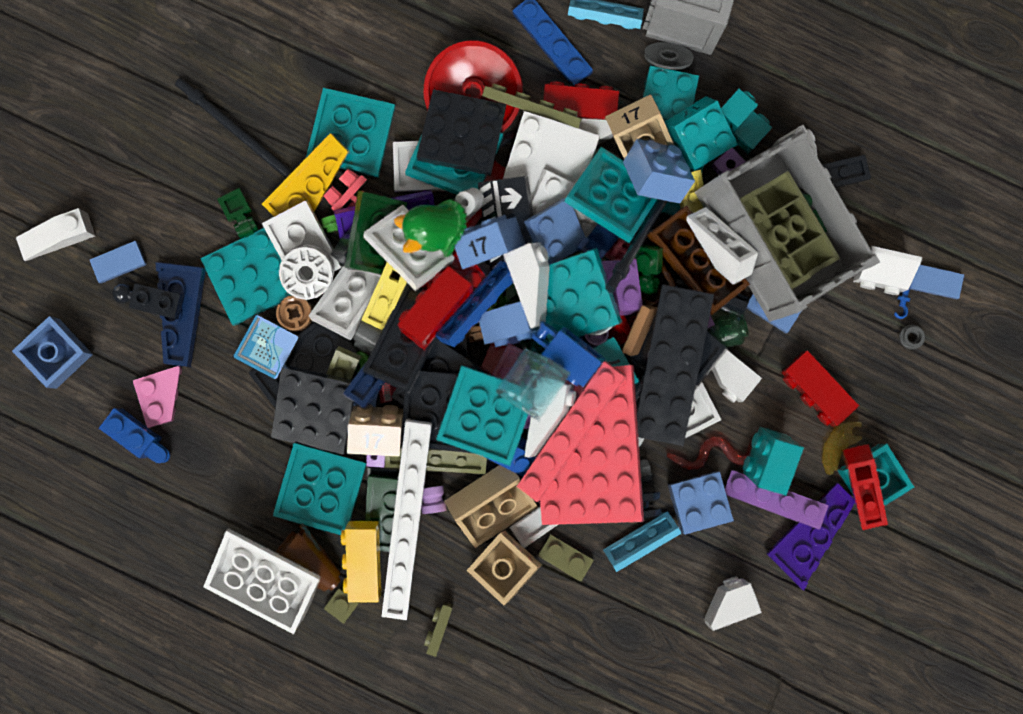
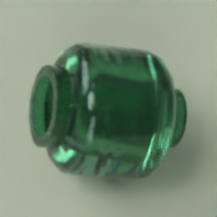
(730, 329)

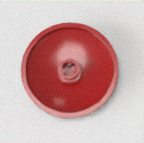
(470, 67)

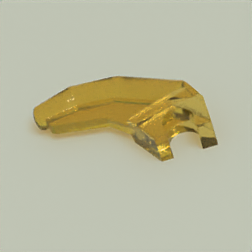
(838, 440)

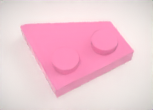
(158, 396)

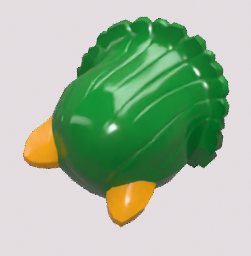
(433, 227)

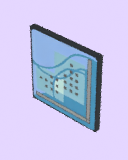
(266, 347)

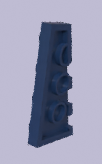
(180, 334)

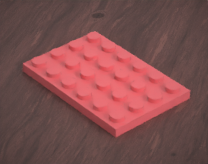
(604, 472)

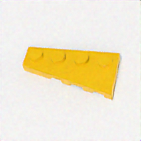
(310, 178)

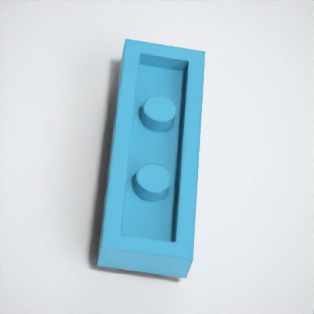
(606, 13)
(642, 541)

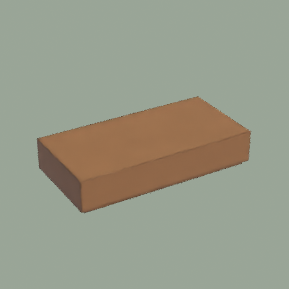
(639, 330)

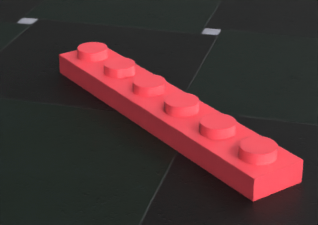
(571, 431)

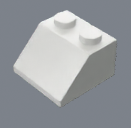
(892, 273)
(731, 604)

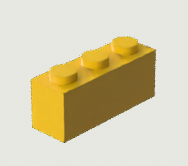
(362, 561)

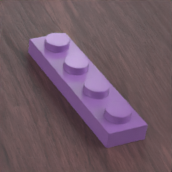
(790, 506)

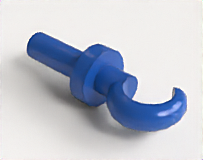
(903, 299)

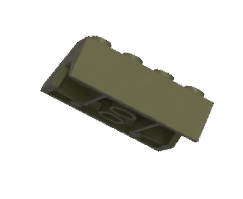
(789, 229)

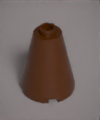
(309, 554)

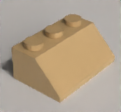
(489, 505)

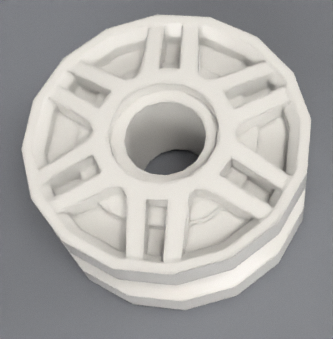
(295, 282)

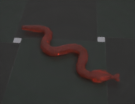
(705, 450)

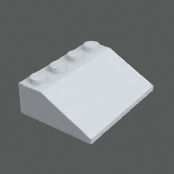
(550, 147)
(262, 581)

